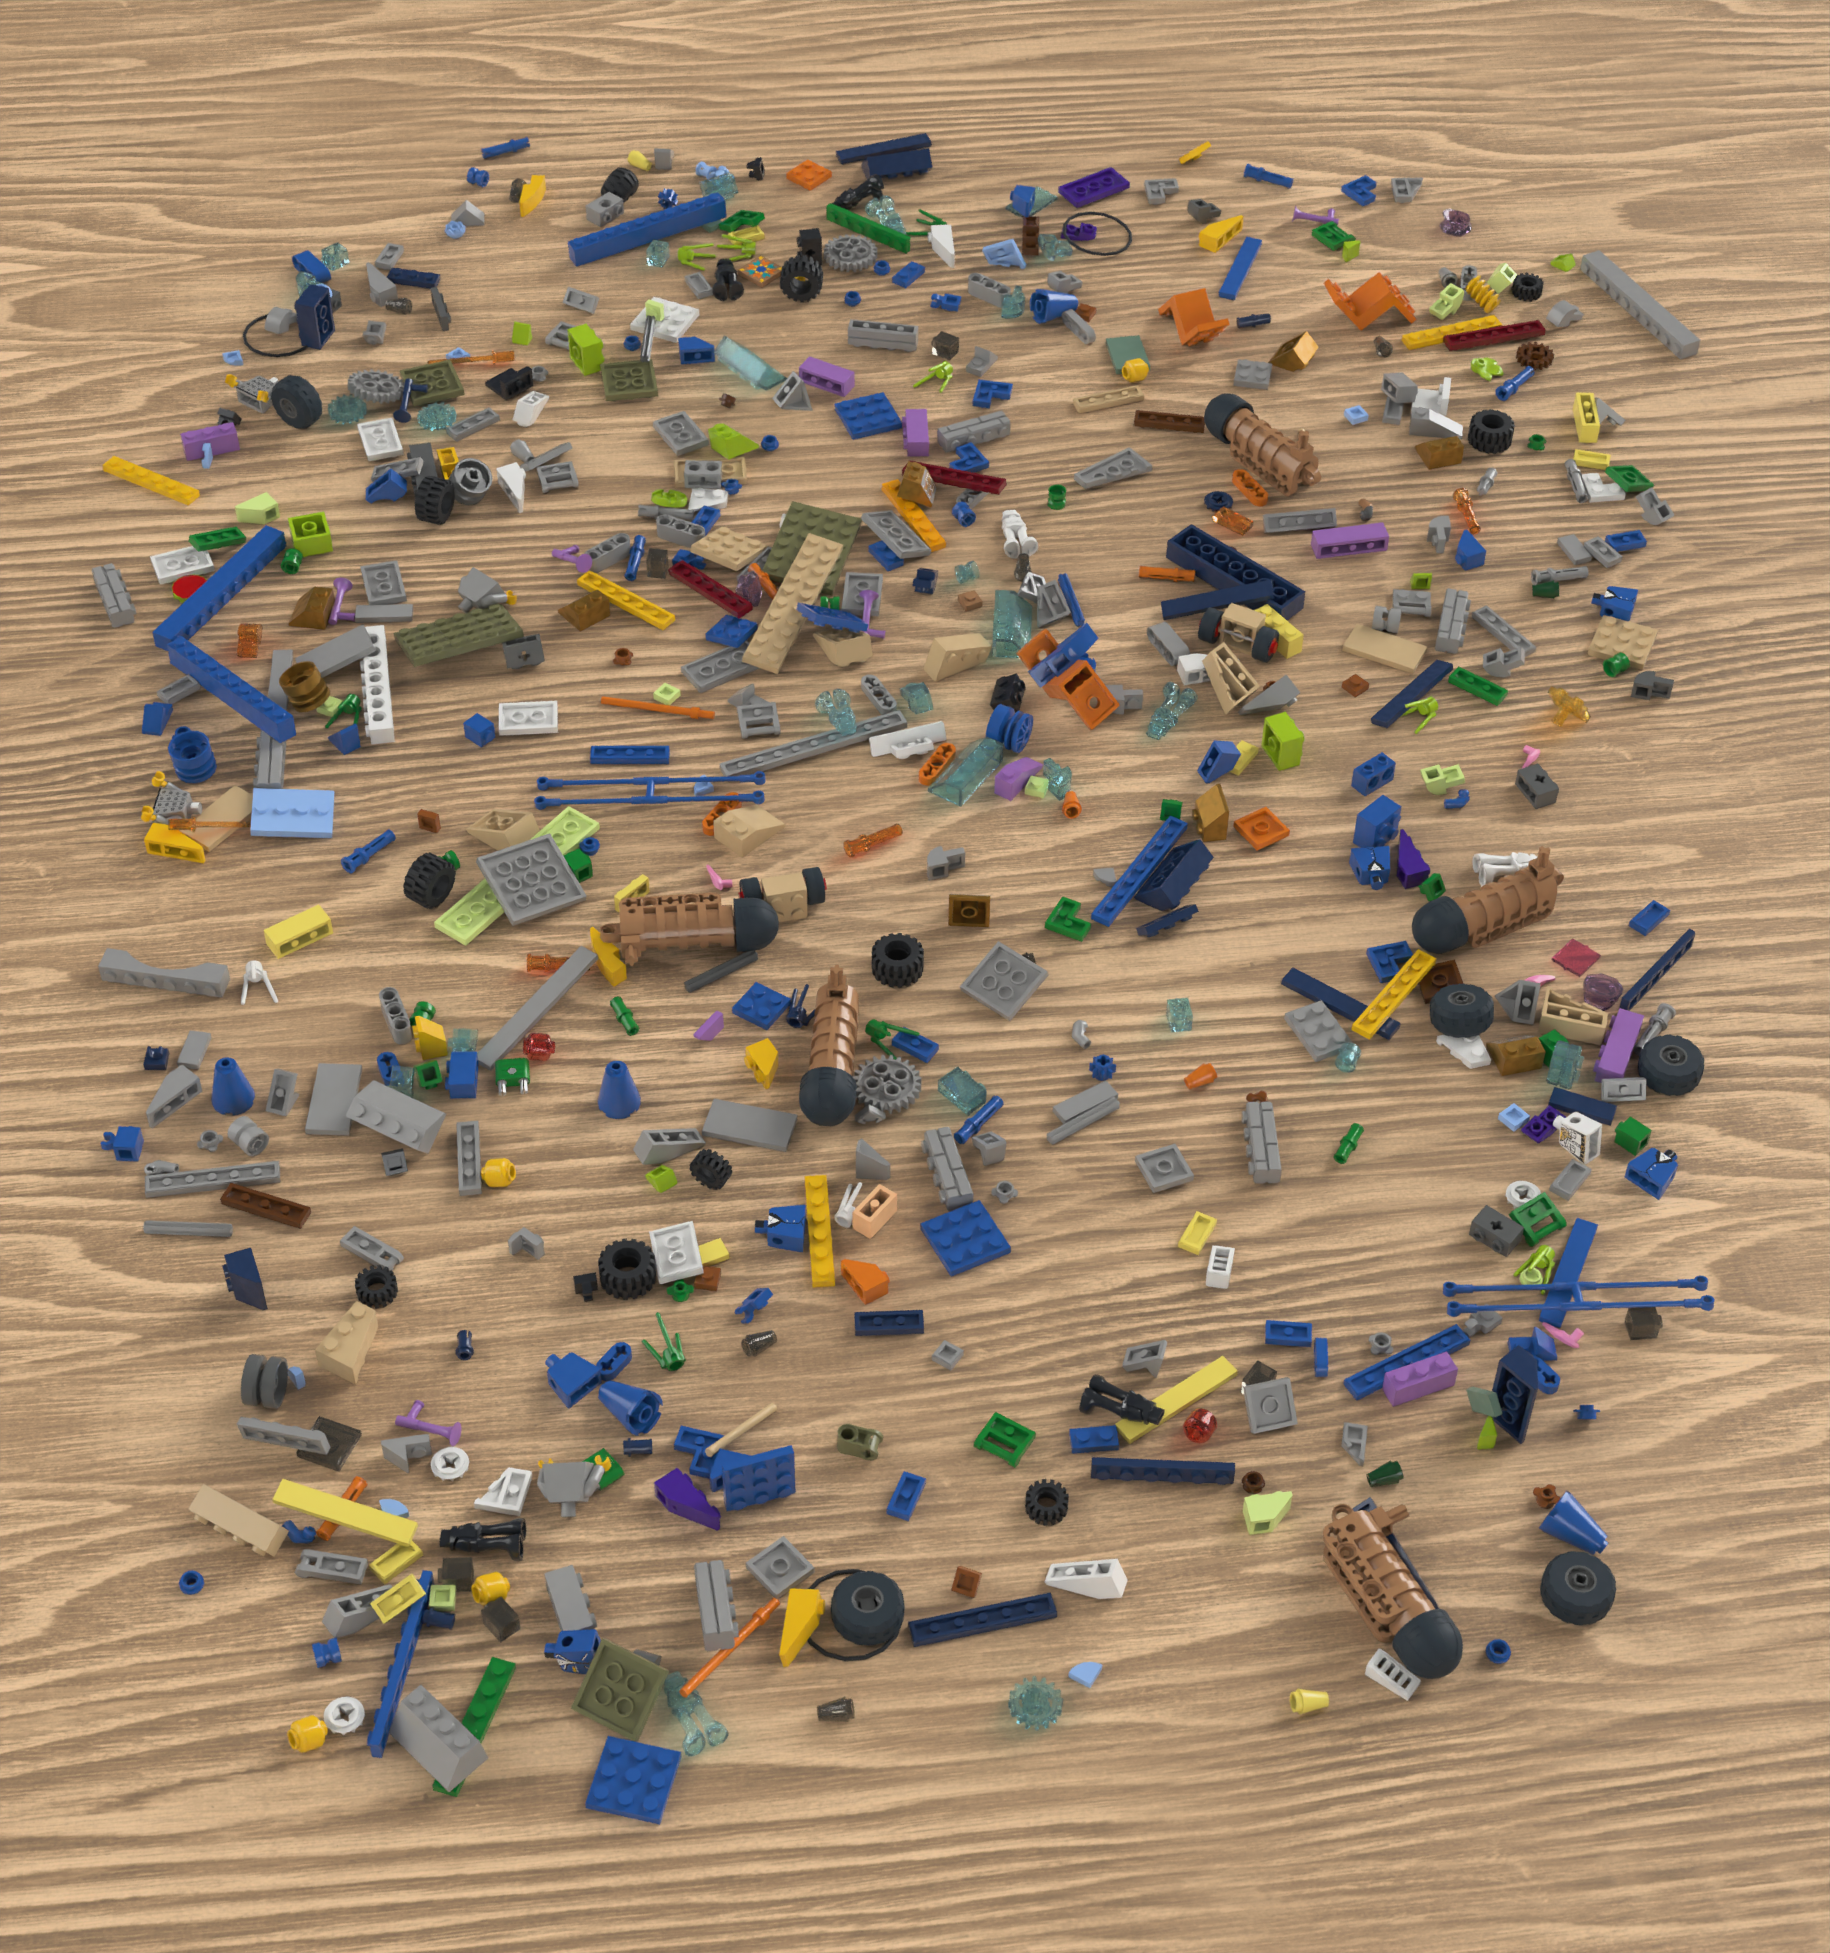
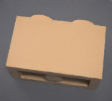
(874, 1211)

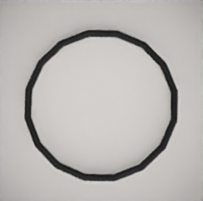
(1100, 214)
(262, 353)
(836, 1656)

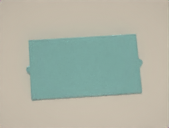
(1042, 200)

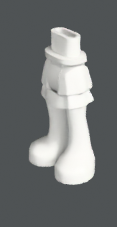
(1013, 528)
(1492, 865)

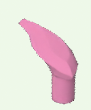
(1533, 755)
(717, 881)
(1541, 979)
(1570, 1340)

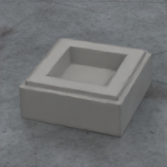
(947, 1355)

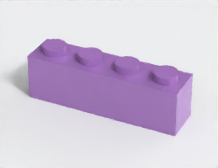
(1349, 540)
(1619, 1046)

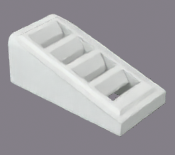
(1220, 1268)
(1390, 1663)

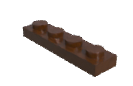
(1169, 421)
(265, 1205)

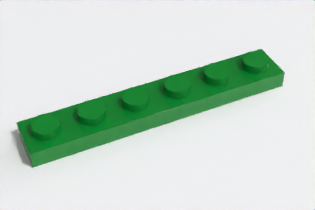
(868, 228)
(484, 1706)

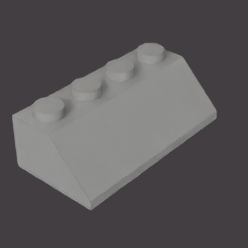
(397, 1116)
(436, 1739)

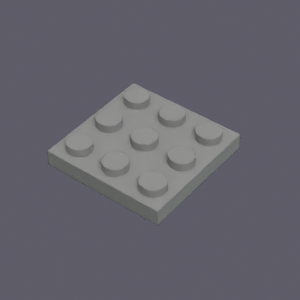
(1004, 981)

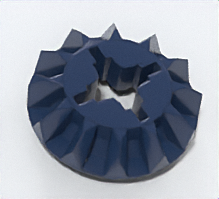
(1211, 500)

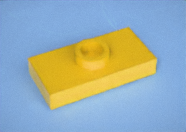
(1195, 153)

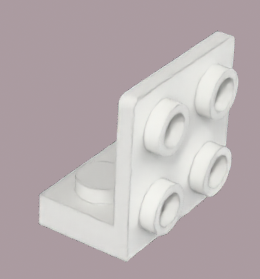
(1434, 399)

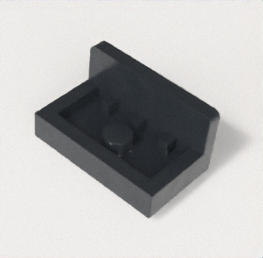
(1008, 691)

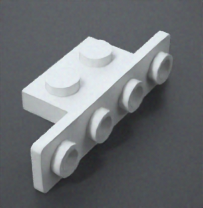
(908, 741)

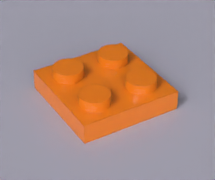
(809, 175)
(1261, 828)

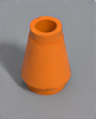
(1071, 805)
(1201, 1076)

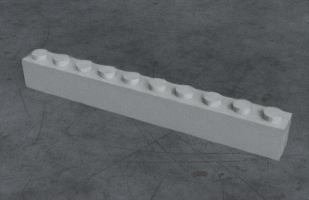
(1640, 304)

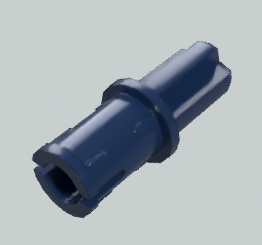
(1253, 320)

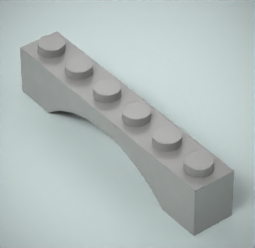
(203, 979)

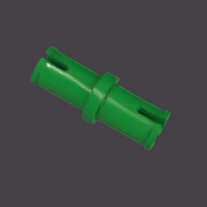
(624, 1016)
(1348, 1143)

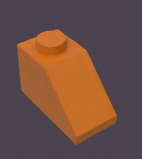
(865, 1279)

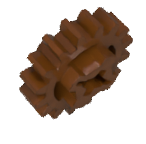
(1535, 356)

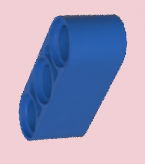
(310, 264)

